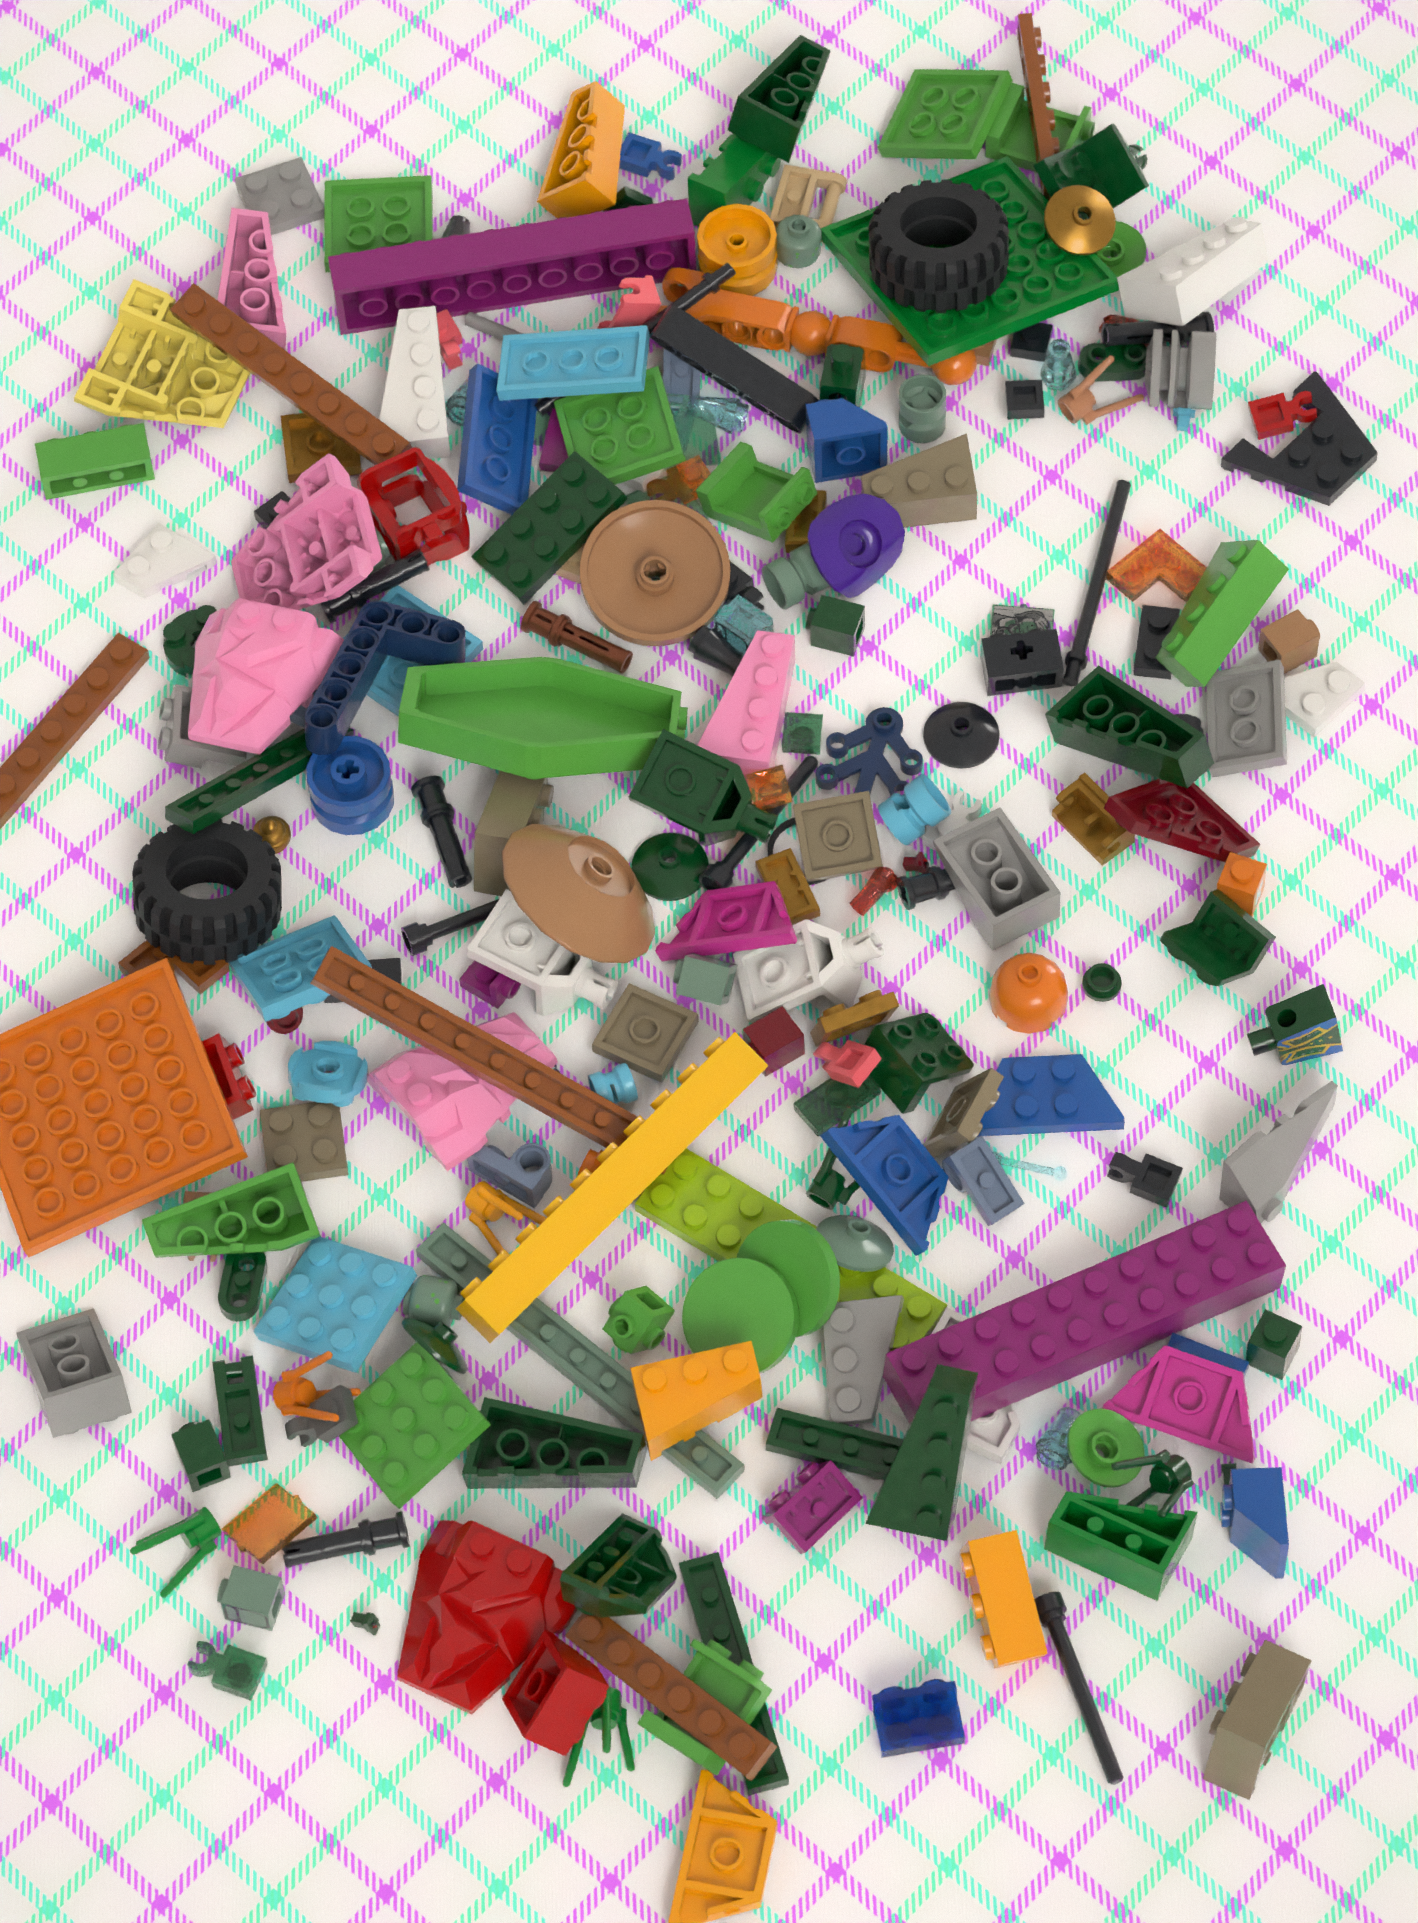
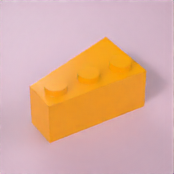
(694, 1391)
(1003, 1599)

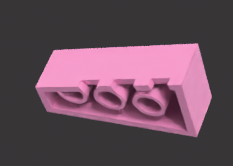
(250, 274)
(754, 705)

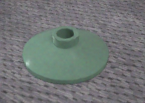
(857, 1242)

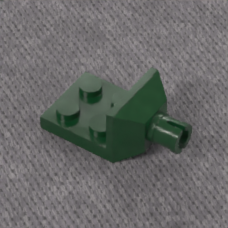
(1099, 163)
(699, 792)

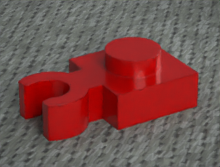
(1276, 415)

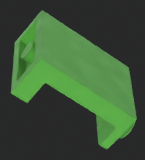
(1012, 131)
(755, 494)
(732, 1685)

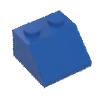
(844, 440)
(1257, 1516)

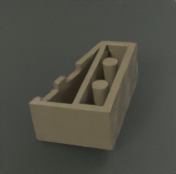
(929, 485)
(510, 807)

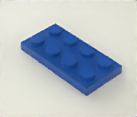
(496, 444)

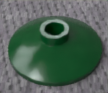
(669, 879)
(437, 1342)

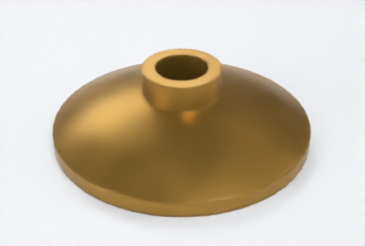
(1072, 232)

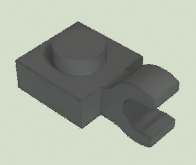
(309, 1430)

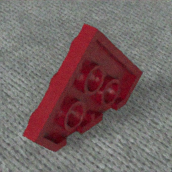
(1181, 819)

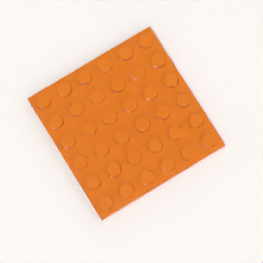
(107, 1108)

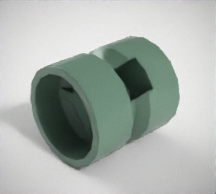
(922, 408)
(793, 577)

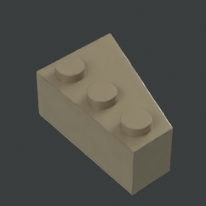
(1254, 1717)

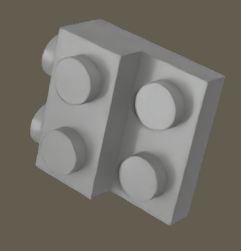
(175, 737)

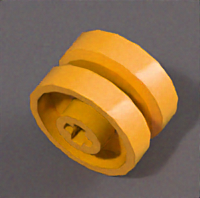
(744, 240)

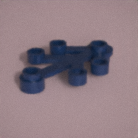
(871, 761)

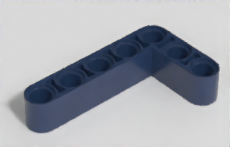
(376, 632)

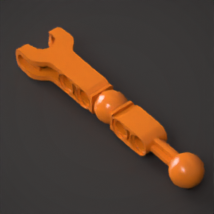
(779, 326)

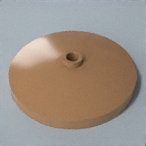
(646, 543)

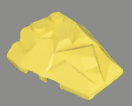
(161, 368)

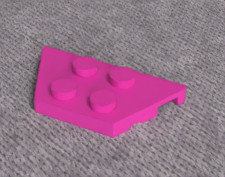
(732, 922)
(1190, 1401)

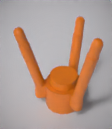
(296, 1393)

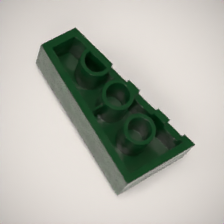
(779, 99)
(1128, 729)
(550, 1451)
(928, 1467)

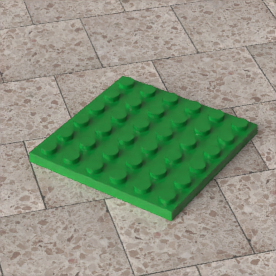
(1037, 284)

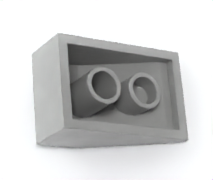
(998, 878)
(74, 1373)

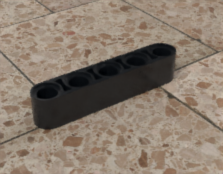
(733, 368)

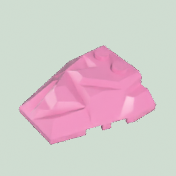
(315, 544)
(255, 672)
(447, 1101)

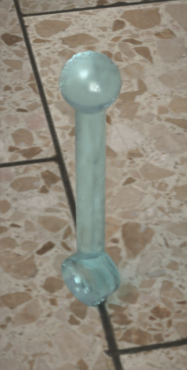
(1059, 1173)

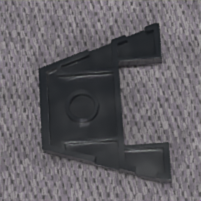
(1320, 459)

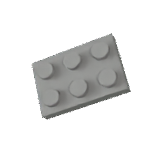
(1247, 718)

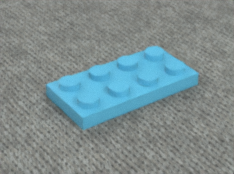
(573, 363)

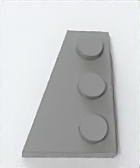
(855, 1354)

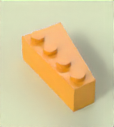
(585, 155)

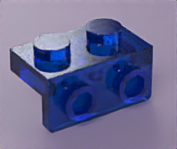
(917, 1718)

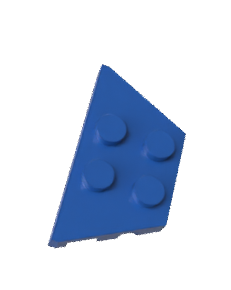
(1050, 1097)
(893, 1173)

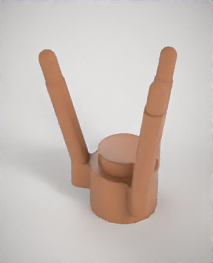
(1079, 401)

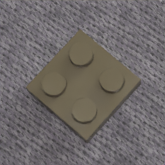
(837, 836)
(645, 1032)
(962, 1113)
(305, 1136)

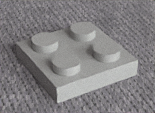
(284, 193)

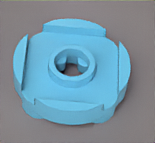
(309, 1076)

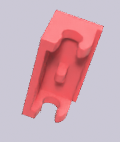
(636, 306)

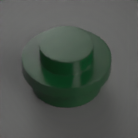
(1101, 982)

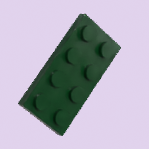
(548, 527)

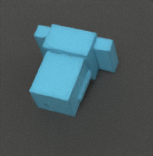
(1183, 417)

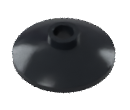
(961, 747)

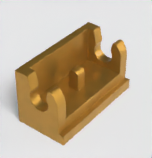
(1086, 820)

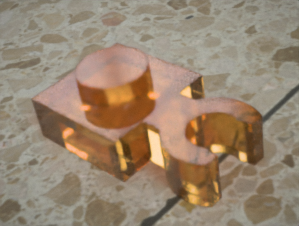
(681, 481)

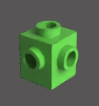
(638, 1320)

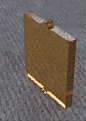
(269, 1523)

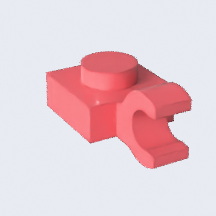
(450, 339)
(848, 1064)

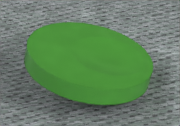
(804, 1261)
(739, 1304)

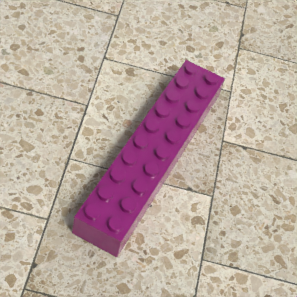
(512, 265)
(1096, 1313)

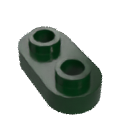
(1123, 366)
(242, 1285)

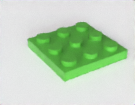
(945, 114)
(376, 213)
(623, 431)
(412, 1425)

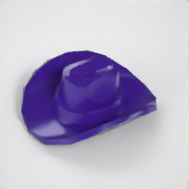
(856, 542)

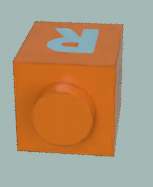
(1243, 881)

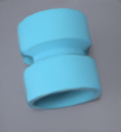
(917, 807)

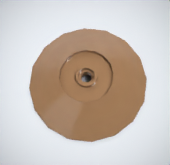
(579, 892)

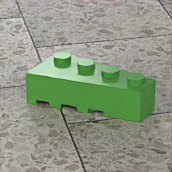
(1220, 610)

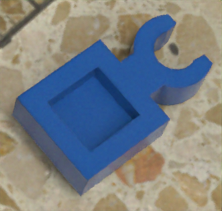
(643, 155)

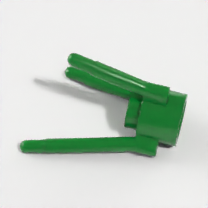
(195, 1530)
(605, 1719)

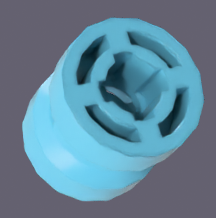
(614, 1085)

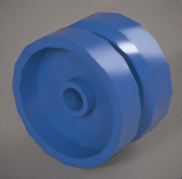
(351, 787)

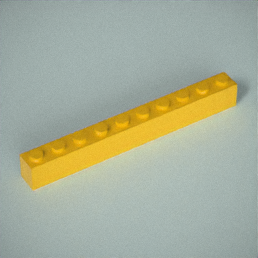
(611, 1188)

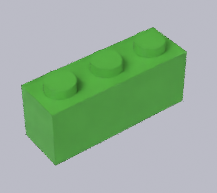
(94, 461)

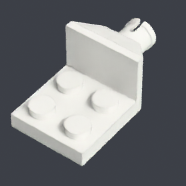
(525, 954)
(796, 973)

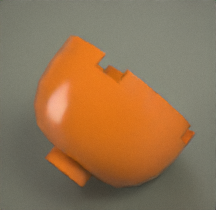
(1028, 993)

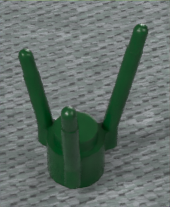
(828, 1184)
(1168, 1476)

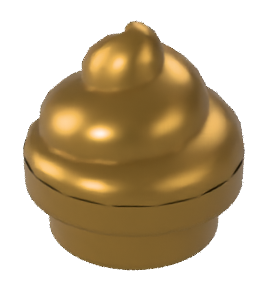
(274, 831)

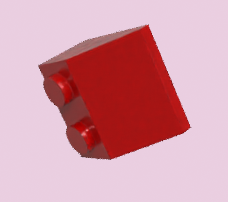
(555, 1694)

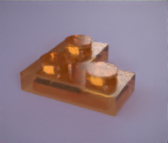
(1154, 561)

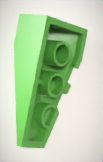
(243, 1218)

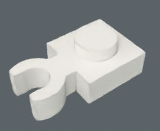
(959, 817)

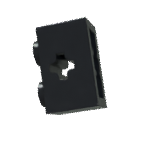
(1038, 670)

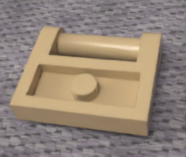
(798, 191)

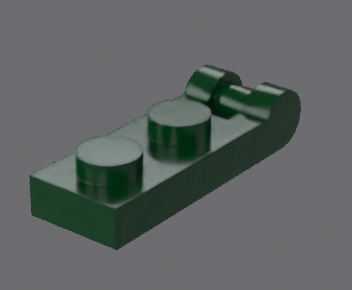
(240, 1412)

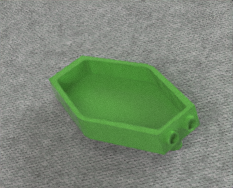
(537, 716)

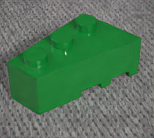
(731, 178)
(1120, 1540)

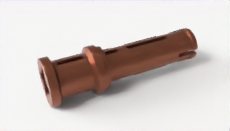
(561, 631)

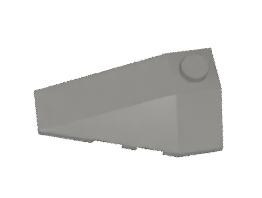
(1268, 1164)

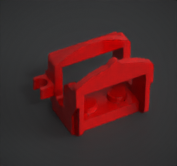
(438, 494)

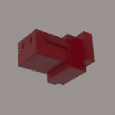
(916, 863)

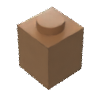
(1290, 640)

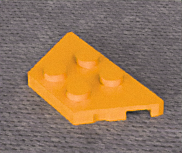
(723, 1856)

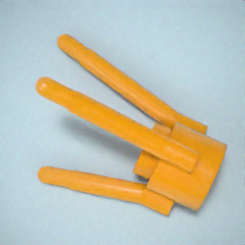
(490, 1205)

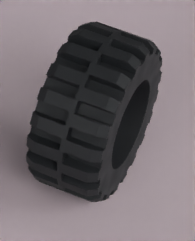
(938, 276)
(207, 927)

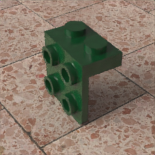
(1220, 941)
(914, 1056)

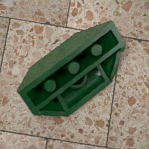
(619, 1571)

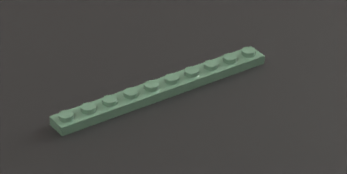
(581, 1362)

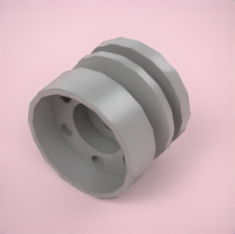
(1182, 369)

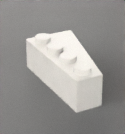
(1194, 274)
(415, 384)

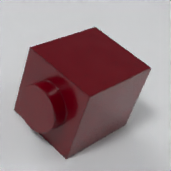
(775, 1039)

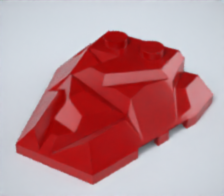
(477, 1613)

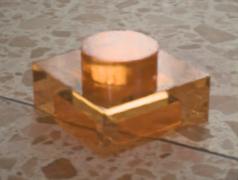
(769, 787)

